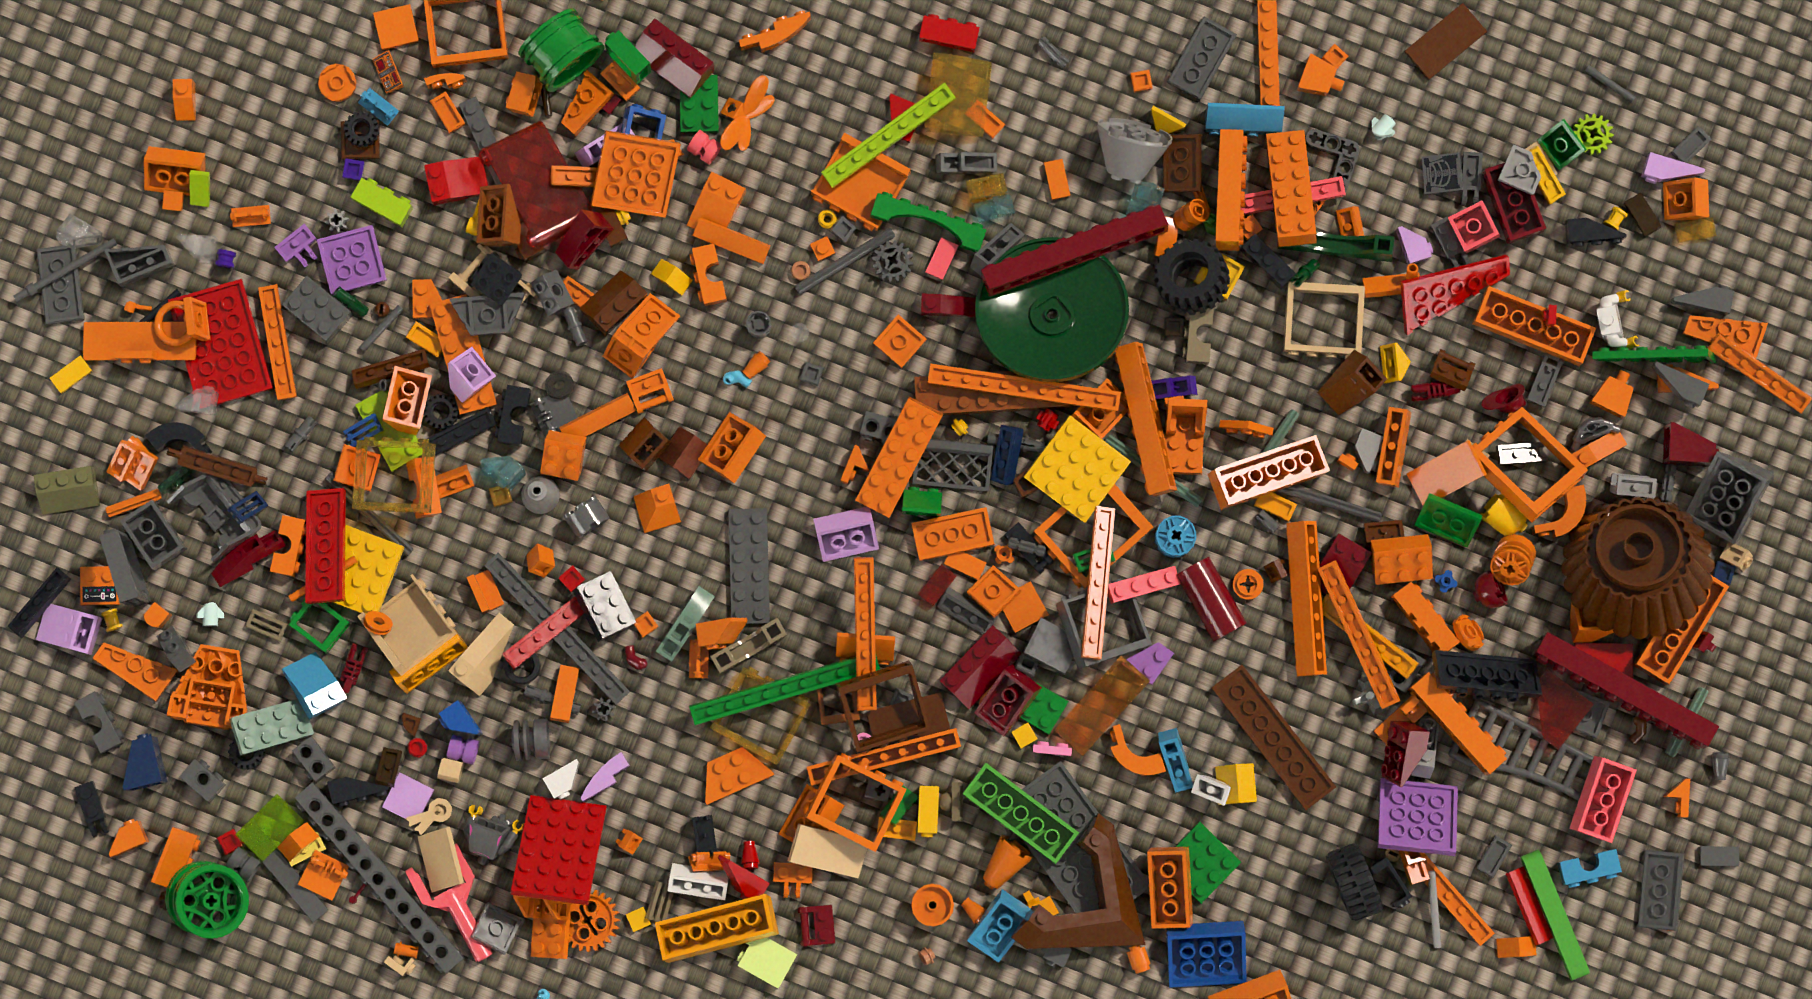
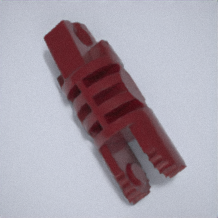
(1433, 390)
(352, 668)

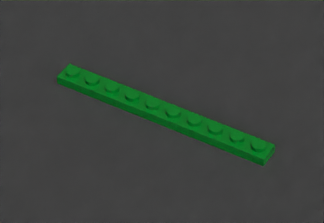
(774, 691)

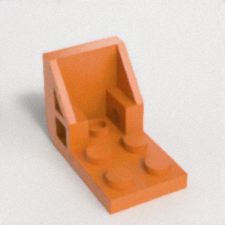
(639, 335)
(1185, 433)
(549, 926)

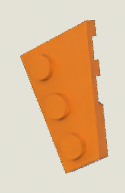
(588, 101)

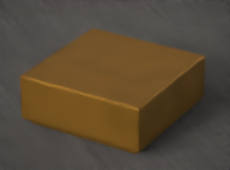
(500, 496)

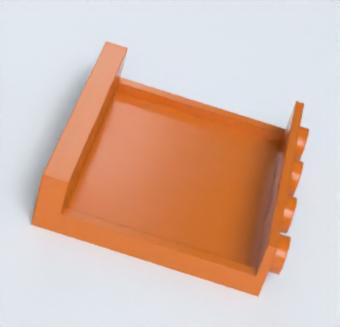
(858, 192)

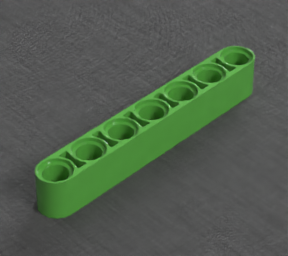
(1555, 915)

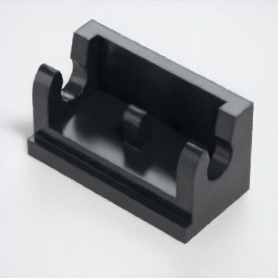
(704, 834)

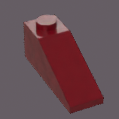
(947, 305)

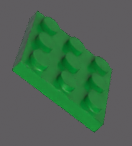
(1209, 861)

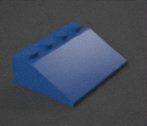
(1207, 954)

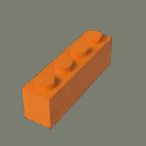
(1393, 447)

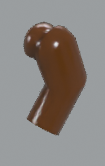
(1641, 730)

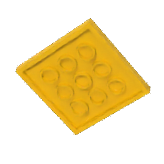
(1077, 469)
(371, 576)

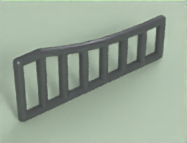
(1528, 730)

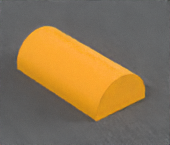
(430, 665)

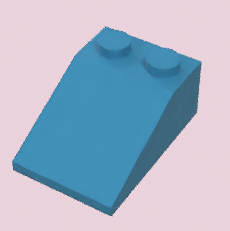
(314, 685)
(997, 925)

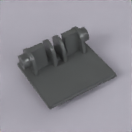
(553, 413)

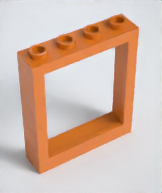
(1513, 493)
(1066, 565)

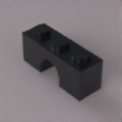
(1268, 260)
(514, 398)

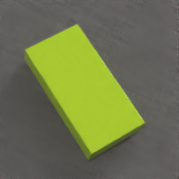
(199, 188)

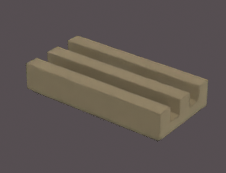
(281, 631)
(663, 902)

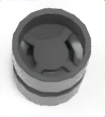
(758, 324)
(243, 864)

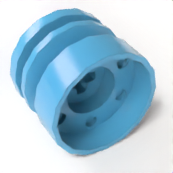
(1175, 548)

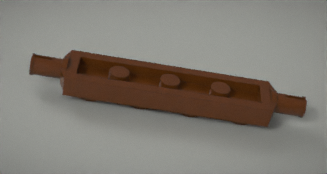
(217, 466)

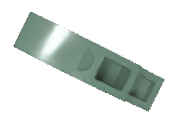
(685, 623)

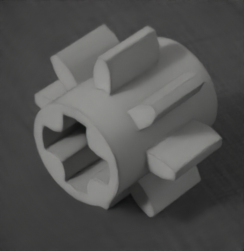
(332, 217)

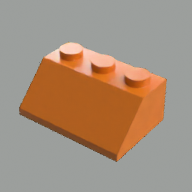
(170, 169)
(406, 400)
(732, 447)
(883, 647)
(828, 808)
(175, 855)

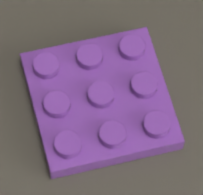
(352, 259)

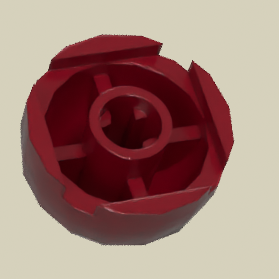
(1490, 591)

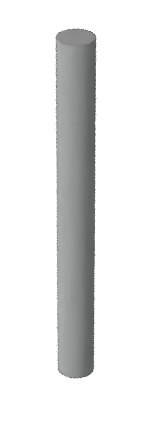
(1434, 909)

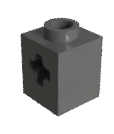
(870, 793)

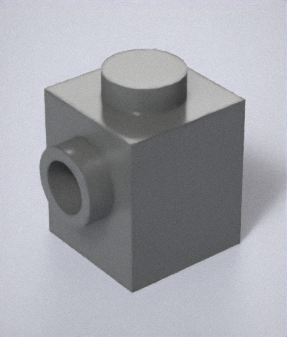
(1056, 956)

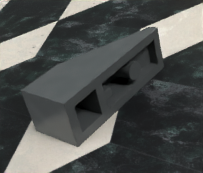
(996, 247)
(1713, 300)
(1682, 385)

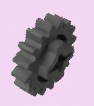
(885, 256)

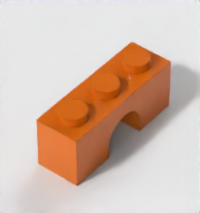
(704, 258)
(414, 473)
(287, 563)

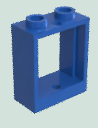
(638, 110)

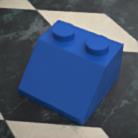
(458, 719)

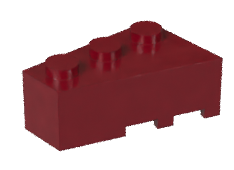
(583, 238)

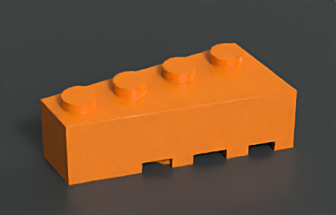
(1424, 618)

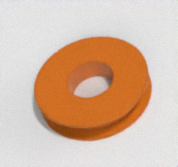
(375, 628)

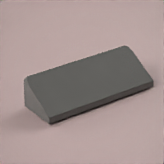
(966, 611)

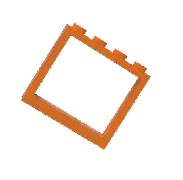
(469, 57)
(862, 768)

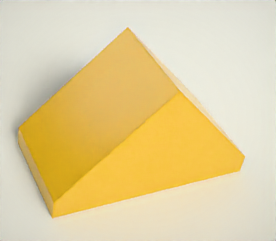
(672, 276)

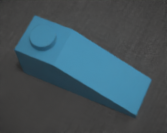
(1175, 759)

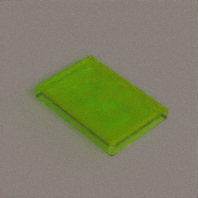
(269, 827)

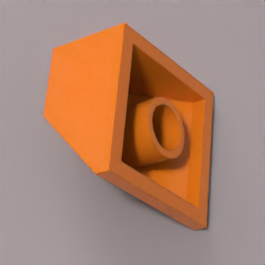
(657, 508)
(1582, 629)

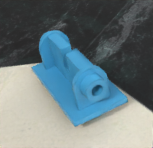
(378, 106)

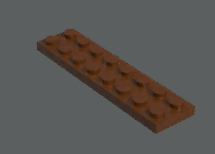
(1273, 737)

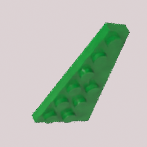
(1660, 354)

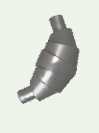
(1592, 429)

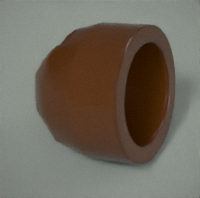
(386, 309)

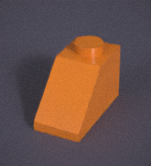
(184, 99)
(128, 838)

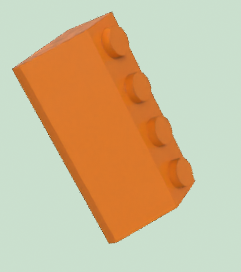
(1264, 987)

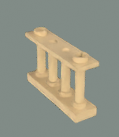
(461, 279)

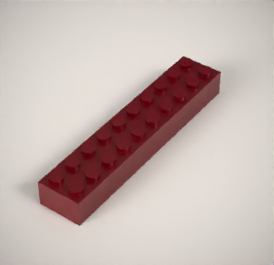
(1626, 691)

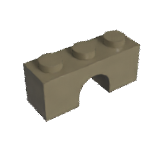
(1197, 351)

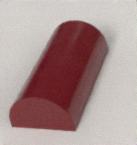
(1211, 599)

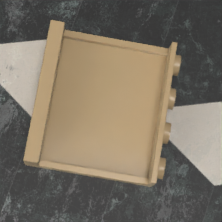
(416, 629)

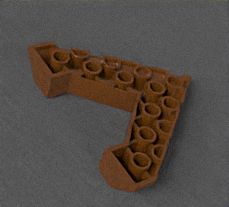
(1117, 917)

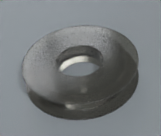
(559, 393)

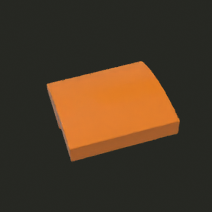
(132, 464)

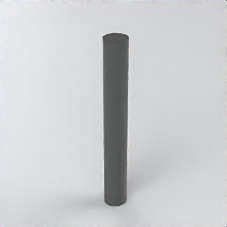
(1609, 83)
(381, 328)

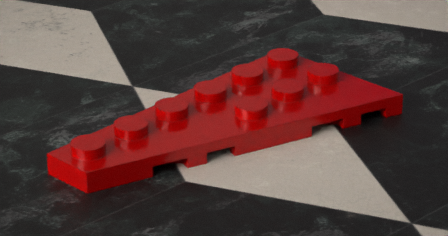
(1444, 290)

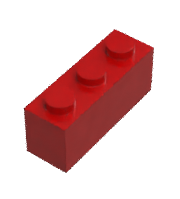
(949, 33)

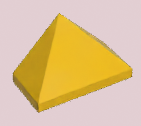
(1166, 122)
(1393, 362)

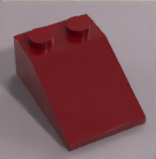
(1350, 559)
(1007, 699)

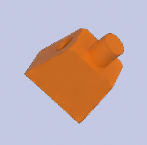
(1319, 77)
(1614, 395)

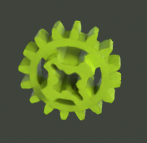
(1599, 136)

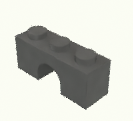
(109, 736)

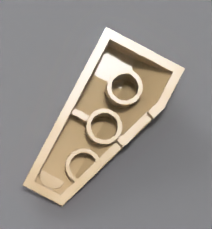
(480, 660)

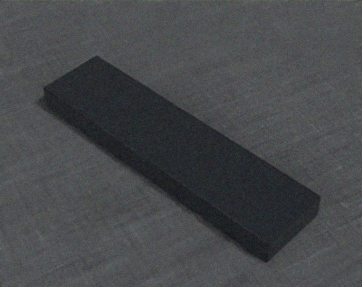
(463, 431)
(39, 602)

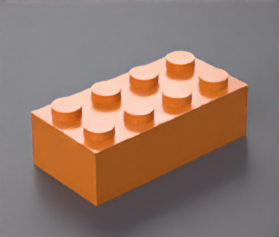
(1170, 887)

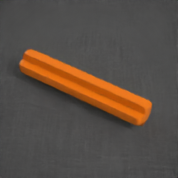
(133, 503)

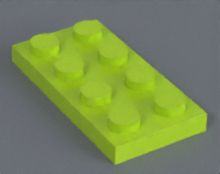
(394, 457)

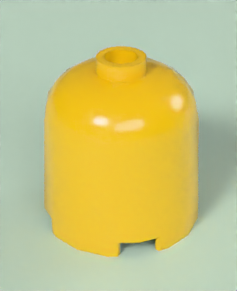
(1503, 516)

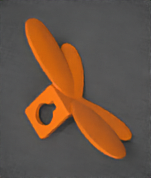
(754, 105)

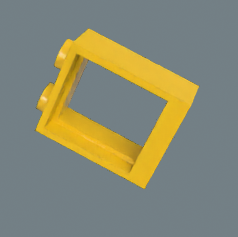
(928, 810)

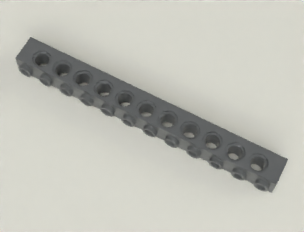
(313, 793)

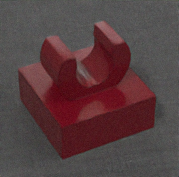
(1704, 642)

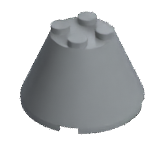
(1131, 147)

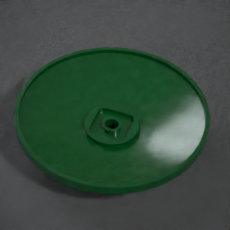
(1083, 336)

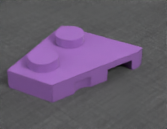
(1151, 661)

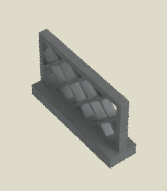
(958, 448)

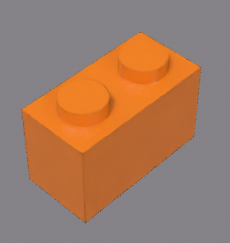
(524, 94)

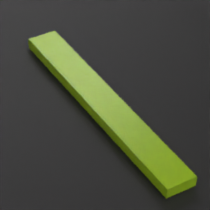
(888, 135)

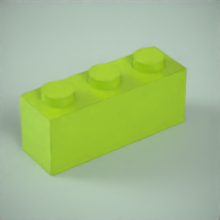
(382, 201)

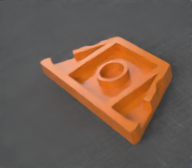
(733, 773)

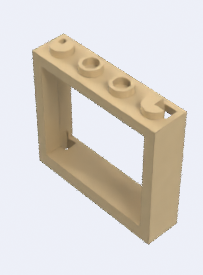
(1320, 288)

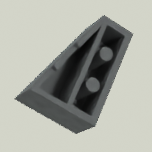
(138, 263)

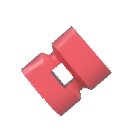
(704, 147)

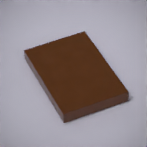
(1183, 164)

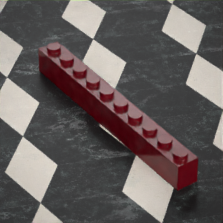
(1074, 250)

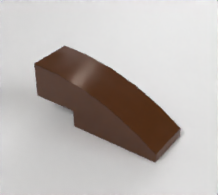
(618, 234)

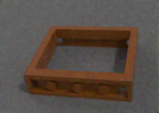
(876, 677)

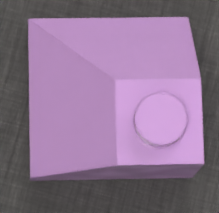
(468, 374)

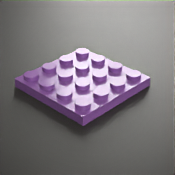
(1418, 817)

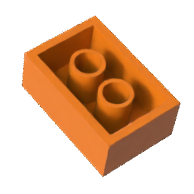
(1401, 559)

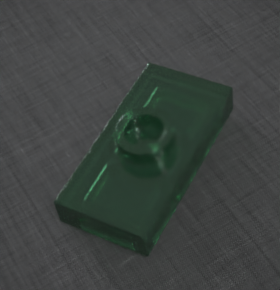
(175, 480)

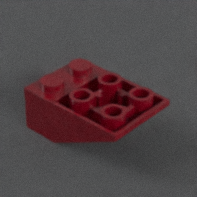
(1403, 750)

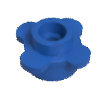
(1446, 576)

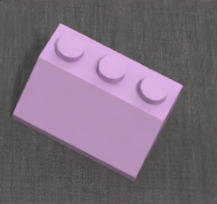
(846, 533)

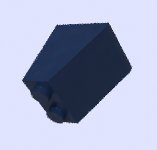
(144, 764)

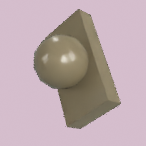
(953, 801)

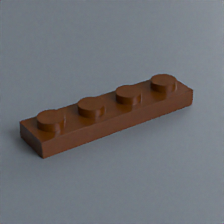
(383, 370)

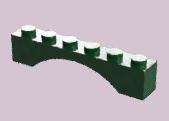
(1364, 247)

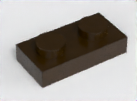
(388, 767)

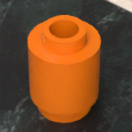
(1138, 958)

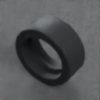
(527, 679)

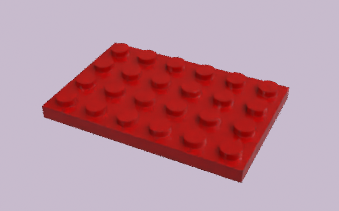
(233, 355)
(558, 850)

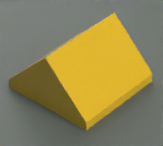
(1240, 779)

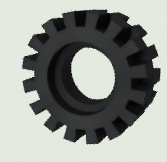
(353, 121)
(449, 419)
(241, 763)

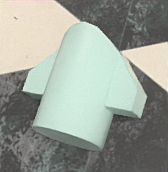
(1383, 127)
(210, 613)

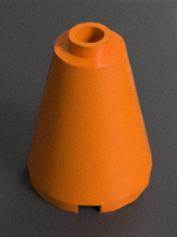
(1005, 862)

